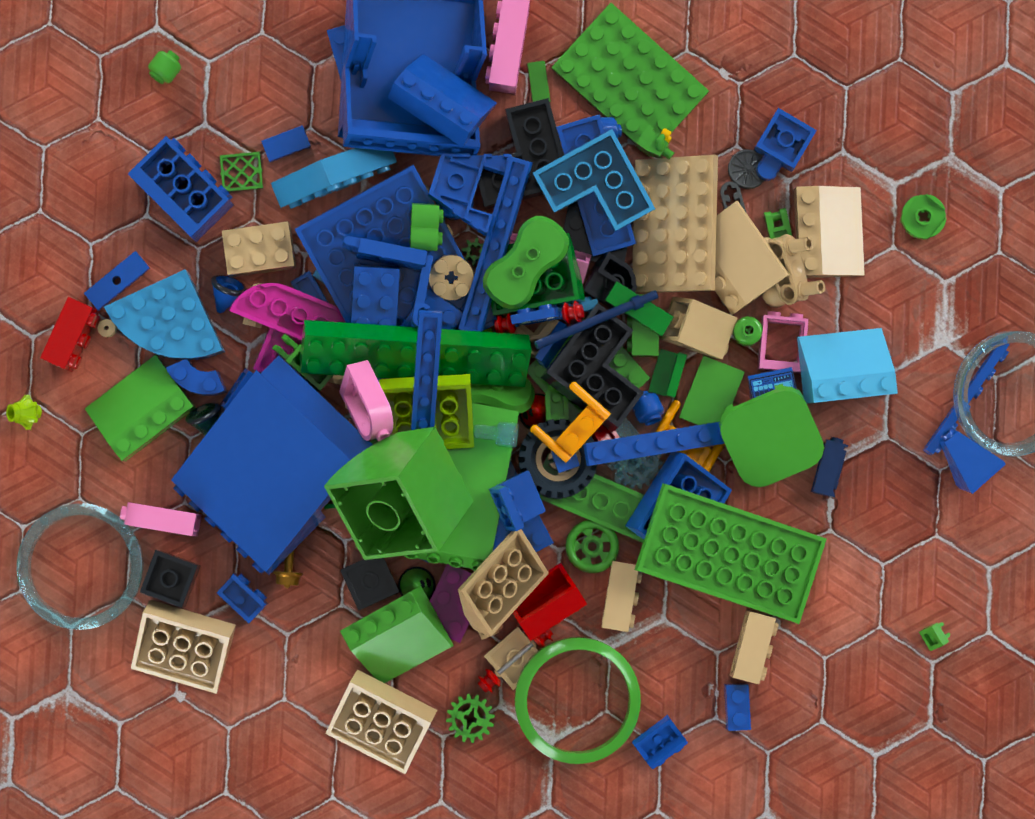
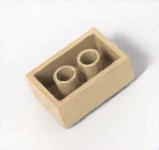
(259, 249)
(753, 647)

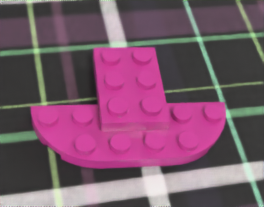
(284, 313)

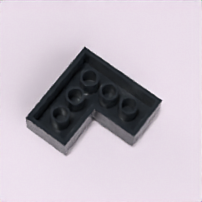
(534, 140)
(587, 361)

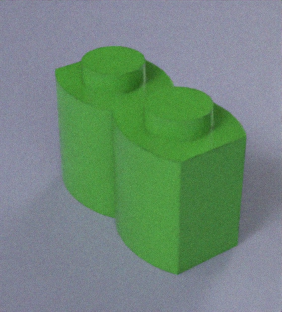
(425, 225)

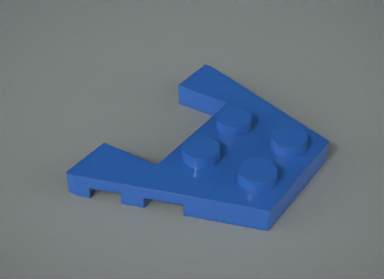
(457, 183)

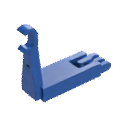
(396, 256)

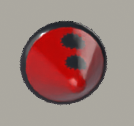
(536, 413)

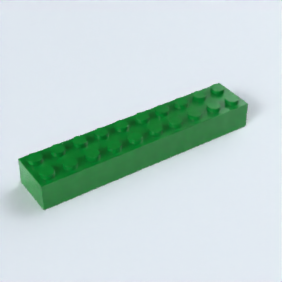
(391, 352)

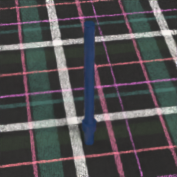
(634, 303)

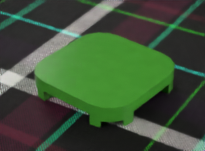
(771, 436)

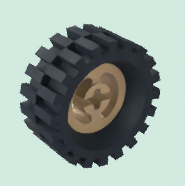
(549, 485)

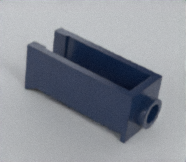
(829, 467)

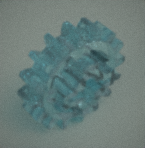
(641, 468)

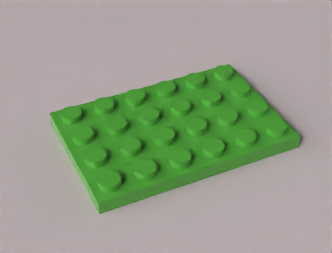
(629, 76)

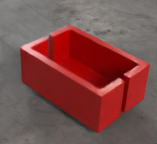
(70, 335)
(549, 603)

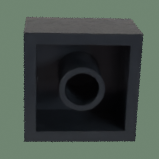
(170, 578)

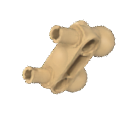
(795, 285)

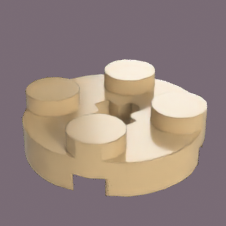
(459, 287)

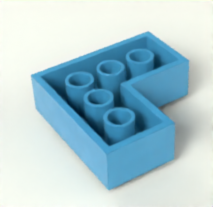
(597, 168)

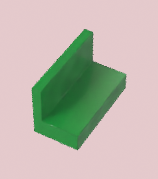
(667, 373)

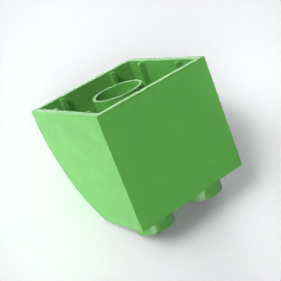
(400, 495)

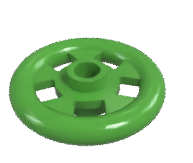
(585, 564)

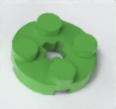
(924, 229)

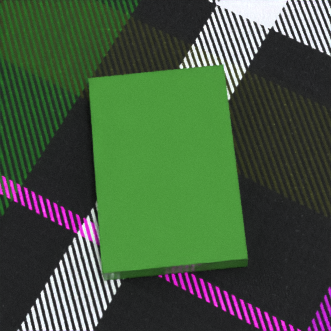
(711, 392)

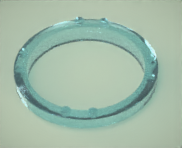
(961, 387)
(25, 556)

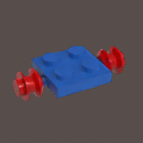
(545, 313)

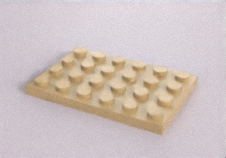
(679, 237)

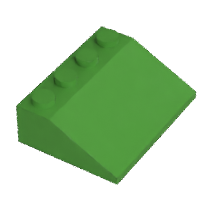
(139, 408)
(397, 636)

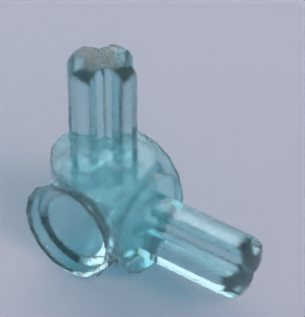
(504, 434)

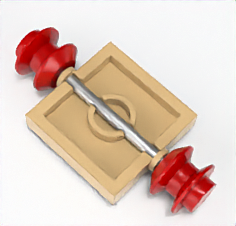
(510, 658)

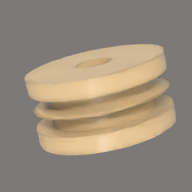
(102, 328)

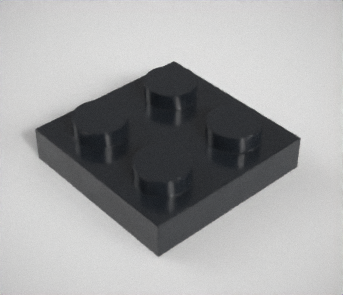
(369, 581)

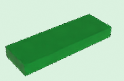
(649, 315)

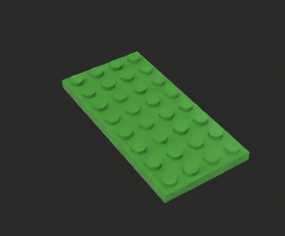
(730, 553)

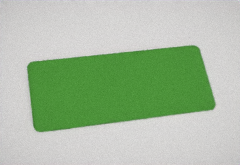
(538, 80)

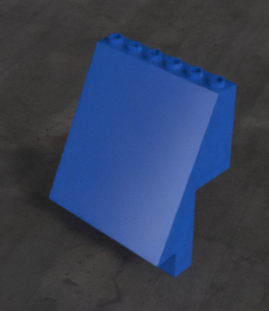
(377, 48)
(268, 464)

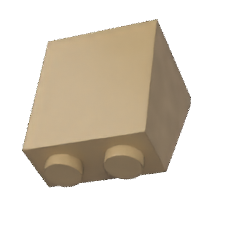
(699, 327)

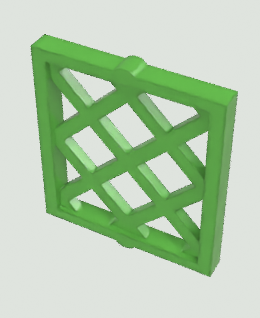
(248, 163)

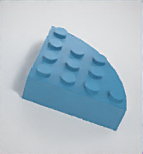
(330, 175)
(168, 319)

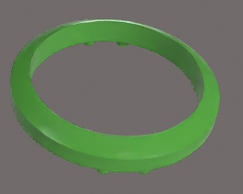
(543, 656)

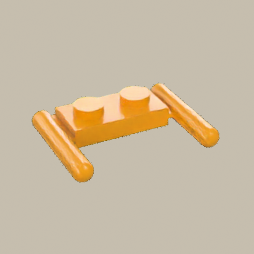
(579, 430)
(703, 456)

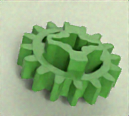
(481, 721)

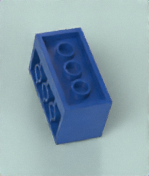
(167, 192)

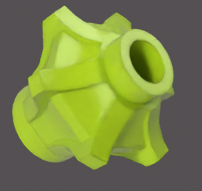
(24, 412)

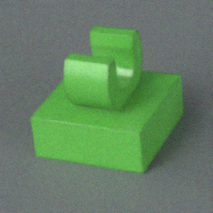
(934, 636)

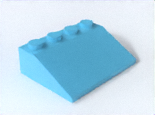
(845, 366)

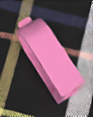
(366, 402)
(161, 519)

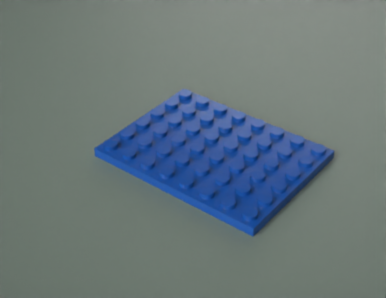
(381, 216)

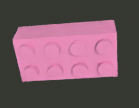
(509, 45)

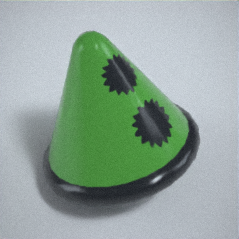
(414, 578)

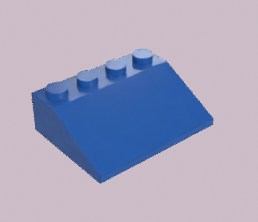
(441, 99)
(681, 473)

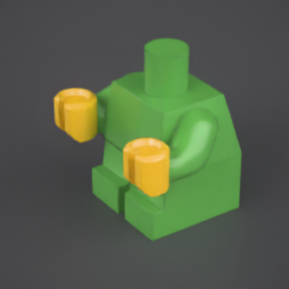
(654, 144)

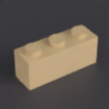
(621, 597)

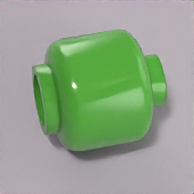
(164, 67)
(744, 338)

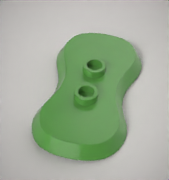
(537, 248)
(504, 397)

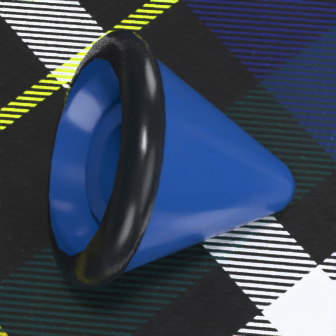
(226, 291)

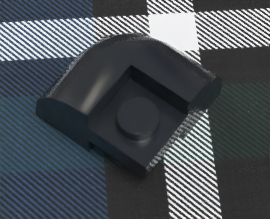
(605, 274)

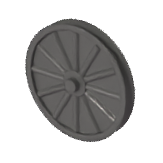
(743, 169)

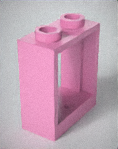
(775, 317)

